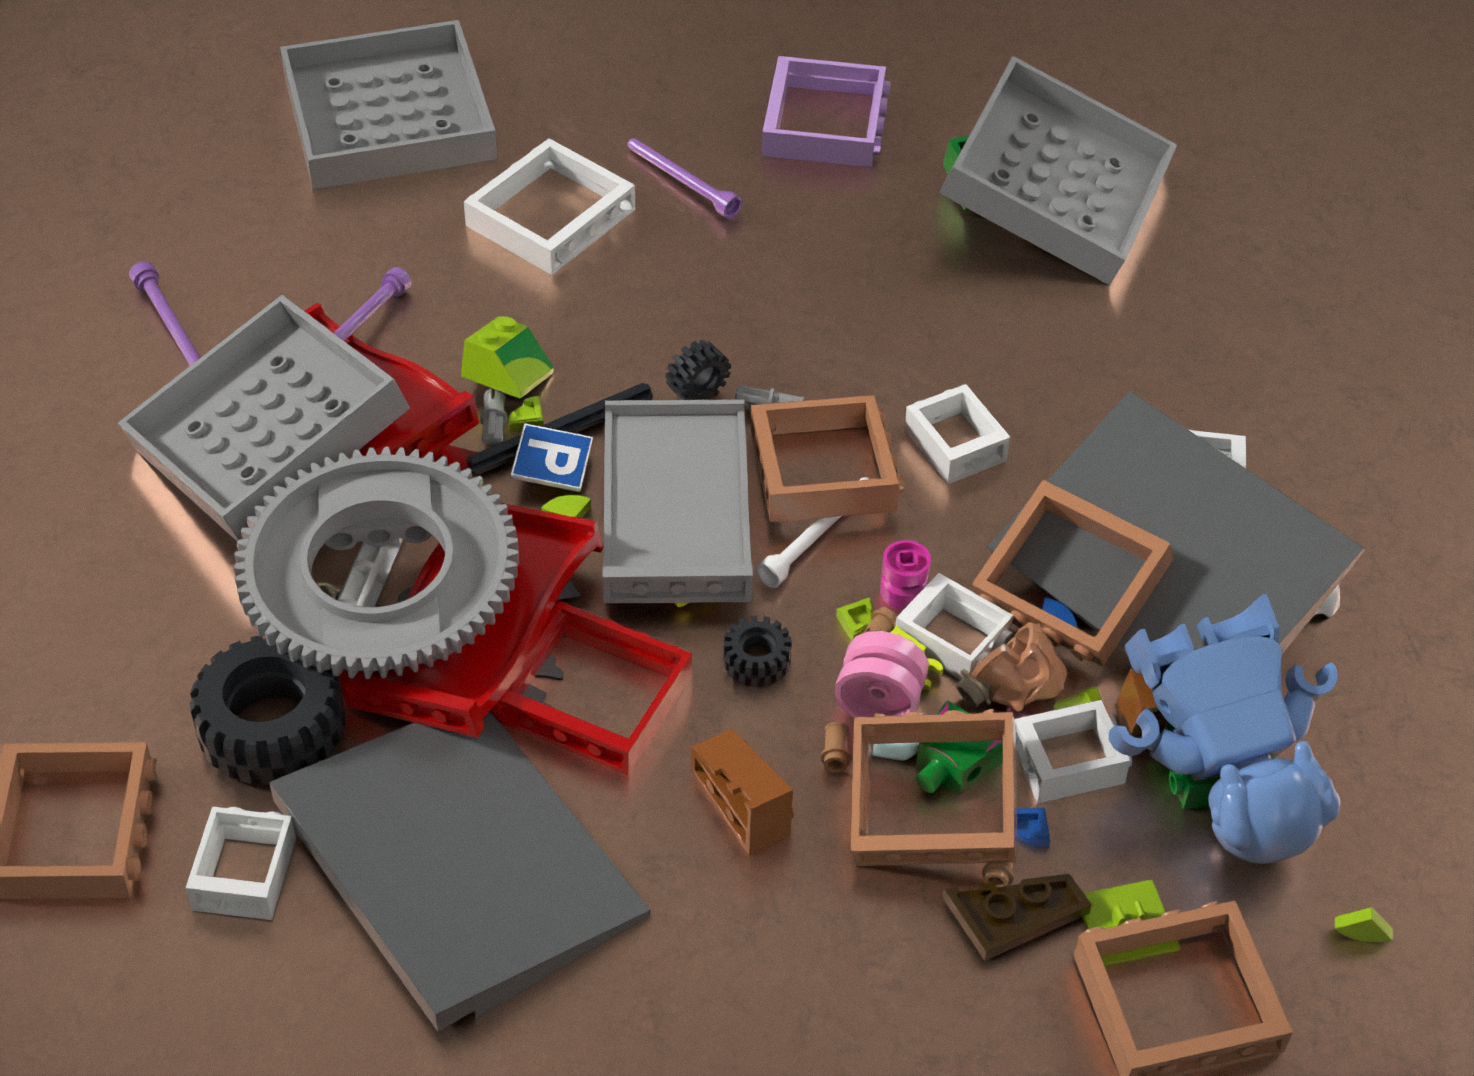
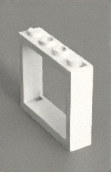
(554, 253)

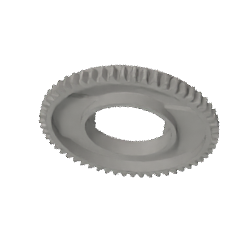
(374, 503)

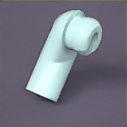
(895, 751)

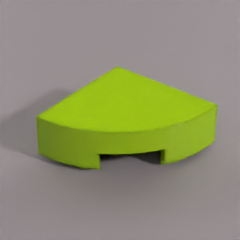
(527, 413)
(568, 505)
(855, 617)
(1084, 696)
(1364, 926)

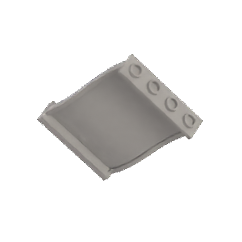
(676, 502)

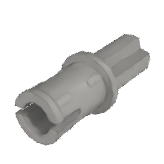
(758, 396)
(493, 417)

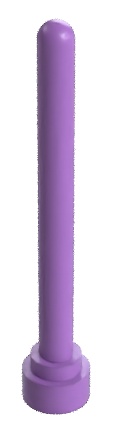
(725, 202)
(146, 279)
(393, 284)

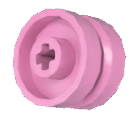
(881, 675)

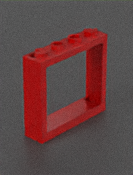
(579, 735)

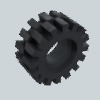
(698, 371)
(757, 667)

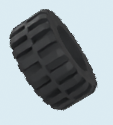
(270, 747)

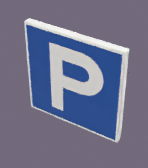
(552, 457)

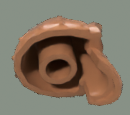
(1022, 669)

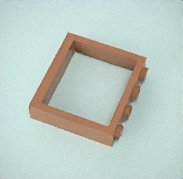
(826, 498)
(1100, 523)
(932, 848)
(76, 881)
(1195, 1053)

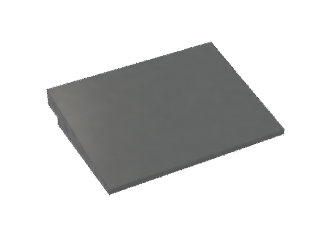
(1224, 526)
(458, 863)

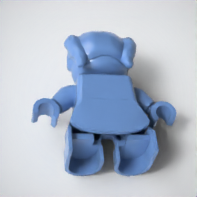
(1232, 726)

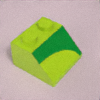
(505, 358)

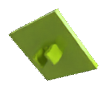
(1122, 903)

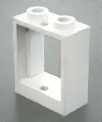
(965, 458)
(967, 606)
(1071, 780)
(239, 896)

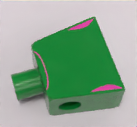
(958, 762)

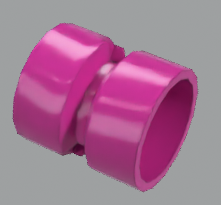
(904, 572)

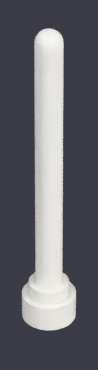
(775, 568)

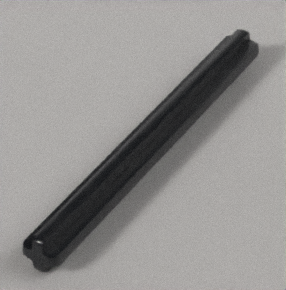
(572, 423)

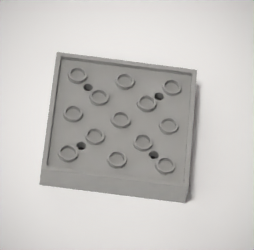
(388, 104)
(1060, 170)
(260, 411)

